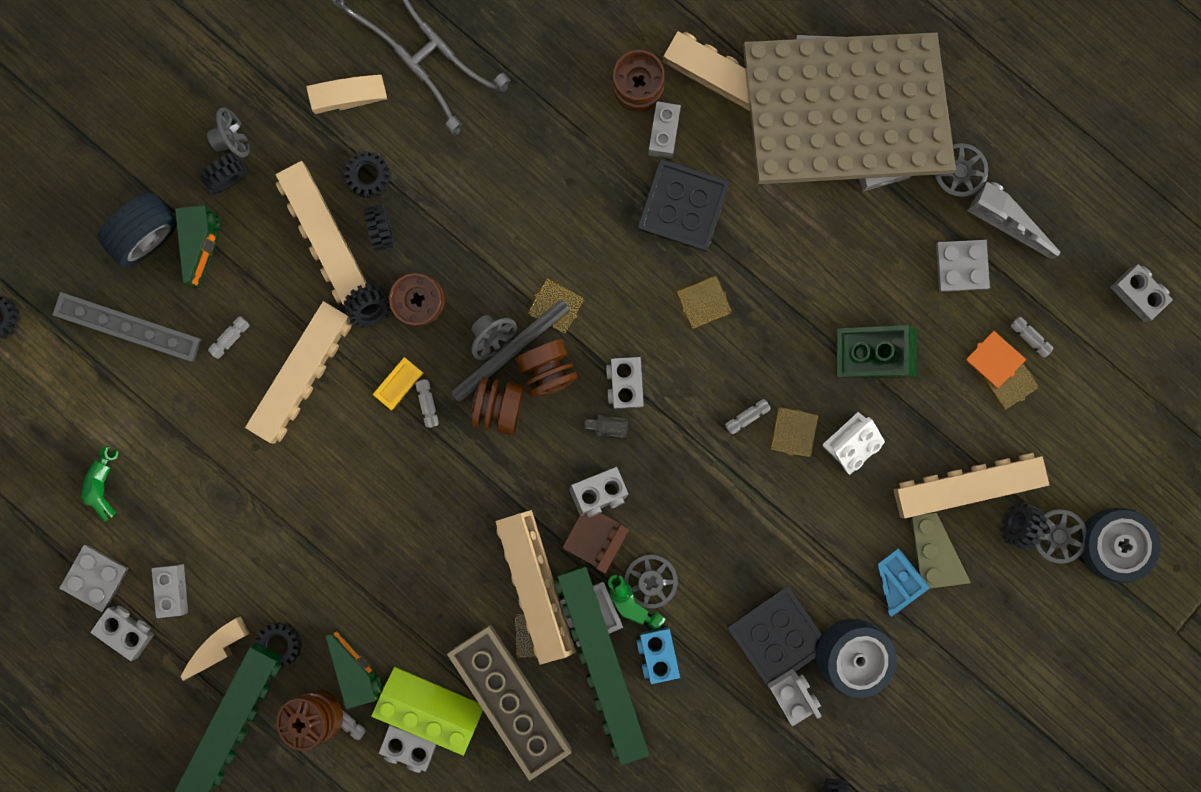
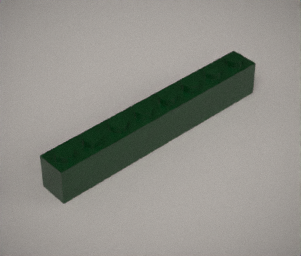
(602, 663)
(230, 720)

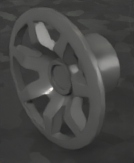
(225, 134)
(964, 172)
(489, 333)
(1059, 537)
(651, 580)

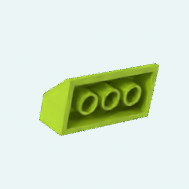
(428, 711)

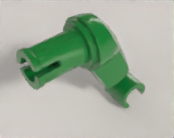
(93, 485)
(624, 600)

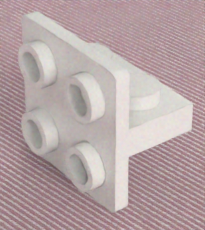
(854, 442)

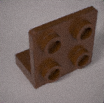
(596, 540)

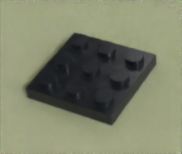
(683, 205)
(777, 635)

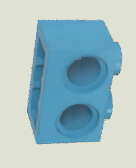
(663, 654)

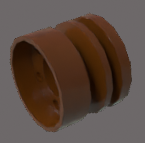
(635, 68)
(403, 296)
(546, 368)
(497, 406)
(309, 720)

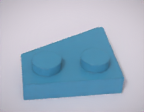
(900, 581)

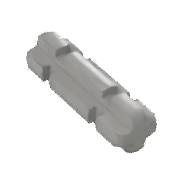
(229, 337)
(1032, 337)
(427, 403)
(748, 416)
(349, 724)

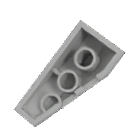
(1004, 213)

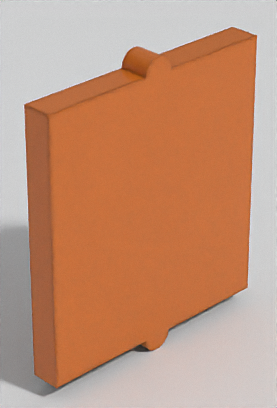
(995, 359)

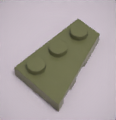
(935, 553)

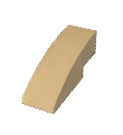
(346, 93)
(215, 647)

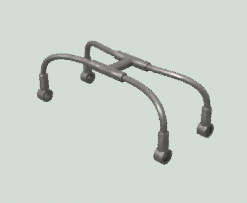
(453, 124)

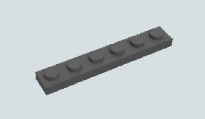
(127, 327)

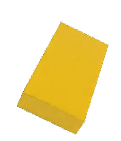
(398, 383)

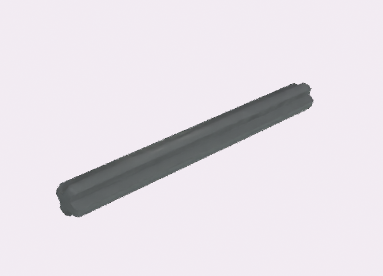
(510, 350)

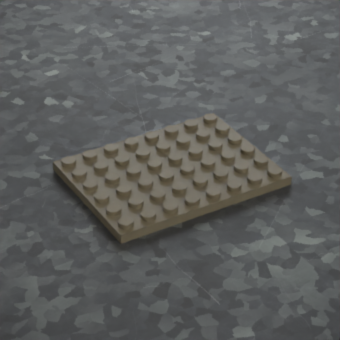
(848, 108)

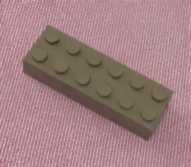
(510, 702)

